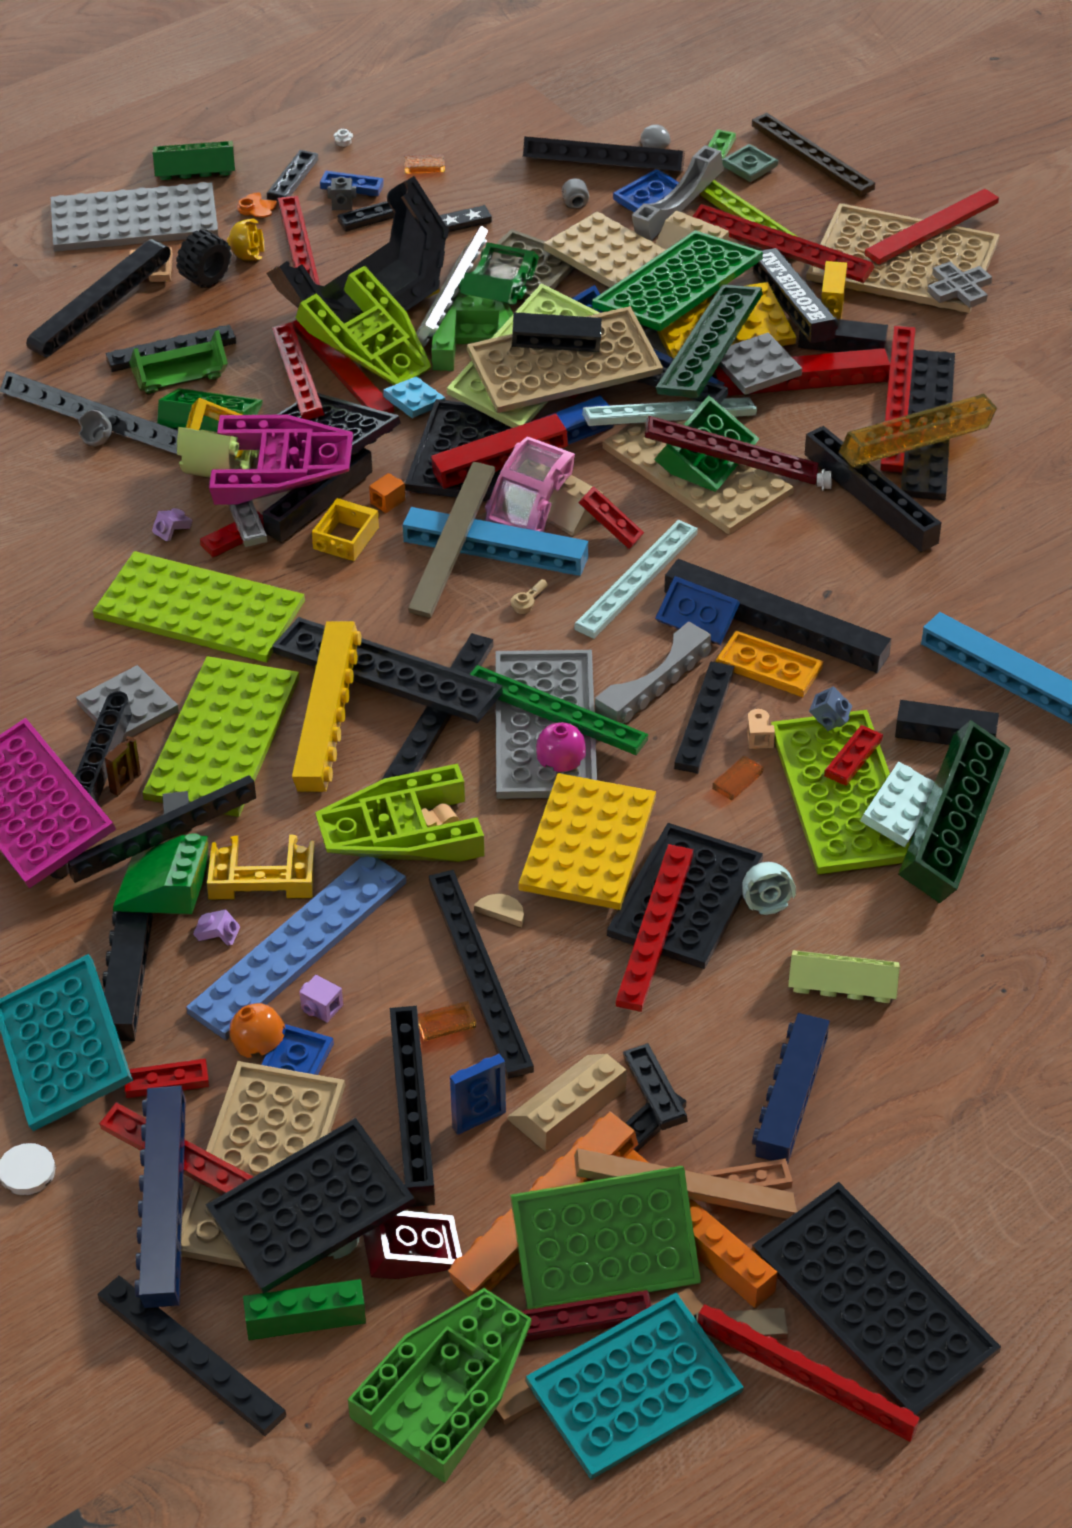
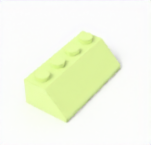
(844, 975)

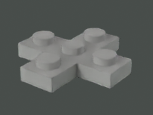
(959, 284)

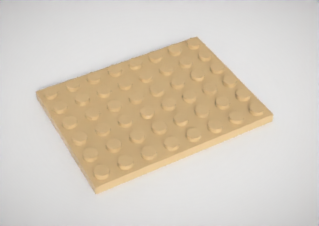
(911, 271)

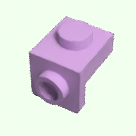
(168, 521)
(217, 924)

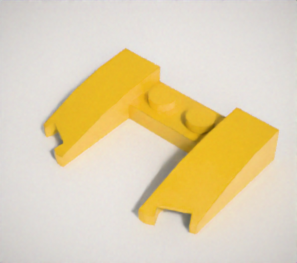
(295, 878)

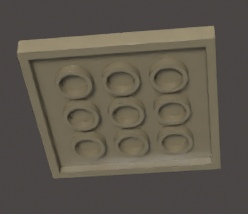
(549, 269)

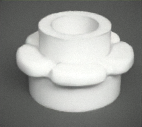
(343, 137)
(824, 479)

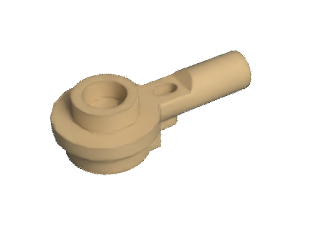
(523, 602)

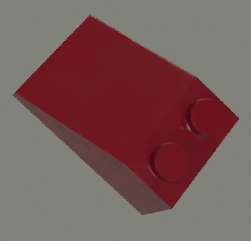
(412, 1245)

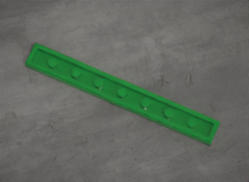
(560, 711)

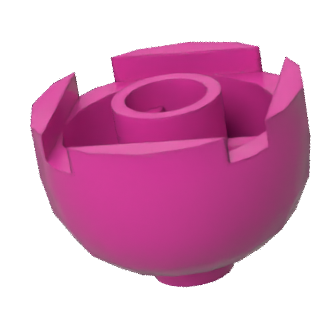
(560, 747)

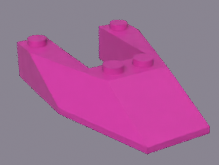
(290, 456)

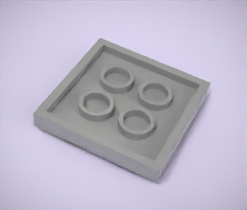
(758, 364)
(146, 699)

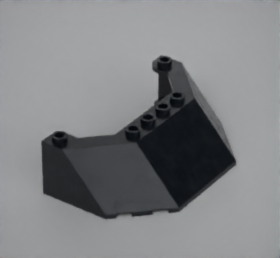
(405, 265)

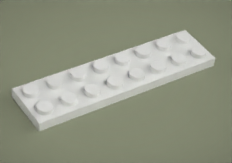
(450, 287)

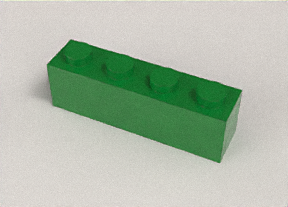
(304, 1309)

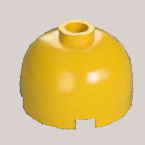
(246, 240)

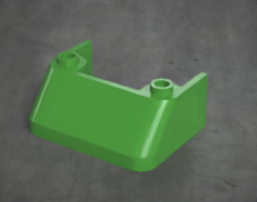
(179, 365)

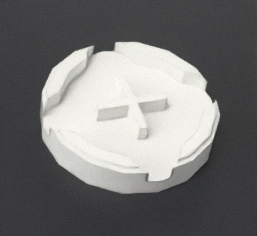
(27, 1168)

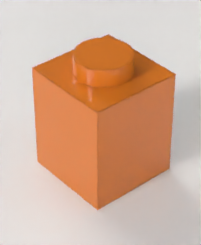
(387, 492)

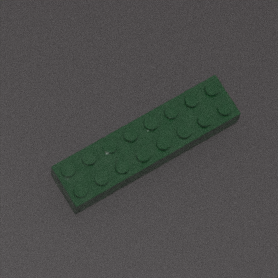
(954, 812)

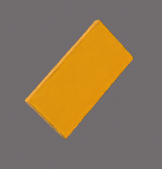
(770, 663)

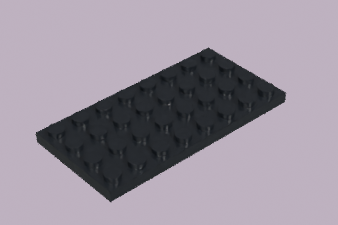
(876, 1300)

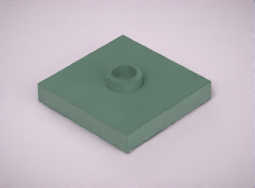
(749, 162)

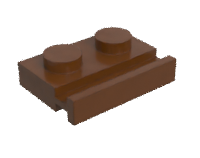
(122, 766)

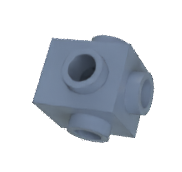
(831, 708)

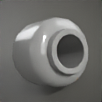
(575, 193)

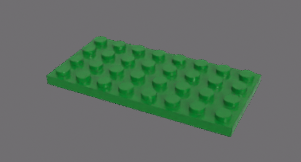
(678, 279)

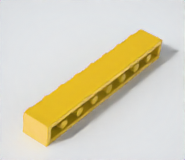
(326, 707)

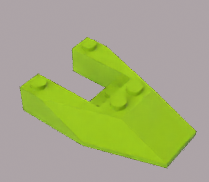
(377, 339)
(389, 822)

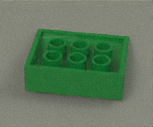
(193, 159)
(176, 407)
(702, 468)
(165, 877)

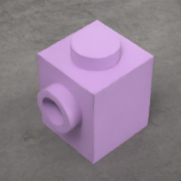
(321, 998)

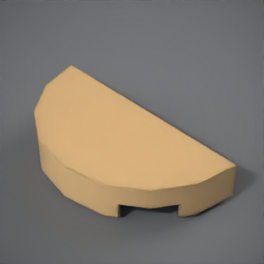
(502, 908)

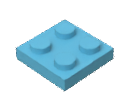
(412, 396)

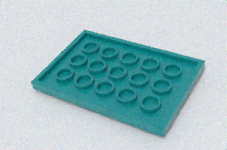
(62, 1042)
(633, 1385)

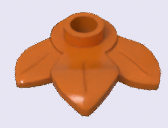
(256, 206)

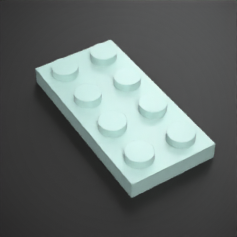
(899, 804)

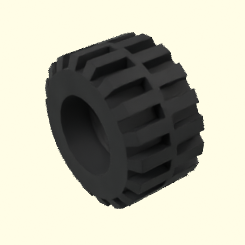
(203, 258)

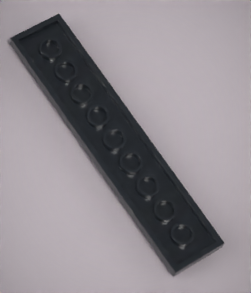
(931, 386)
(398, 673)

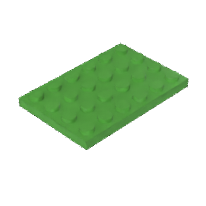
(605, 1237)

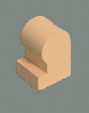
(758, 730)
(439, 815)

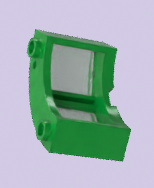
(500, 274)

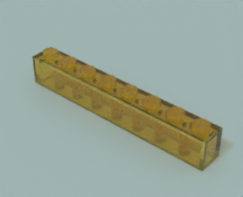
(917, 430)

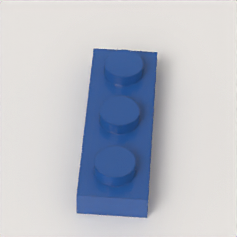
(364, 184)

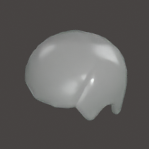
(655, 137)
(95, 428)

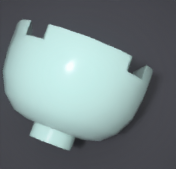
(768, 888)

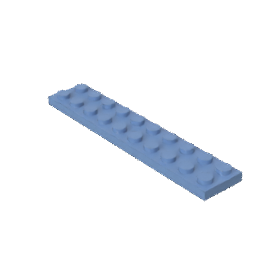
(297, 943)

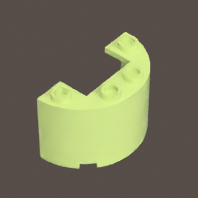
(208, 450)

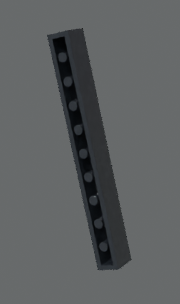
(791, 619)

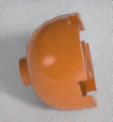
(256, 1029)

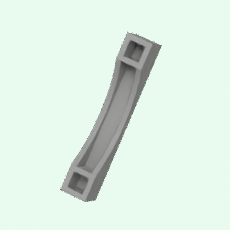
(701, 172)
(624, 700)

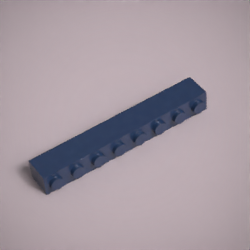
(162, 1197)

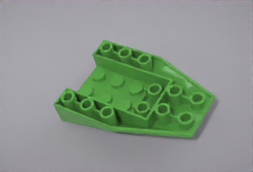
(443, 1382)

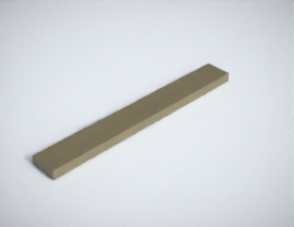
(451, 540)

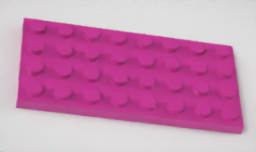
(42, 807)

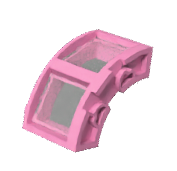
(527, 484)

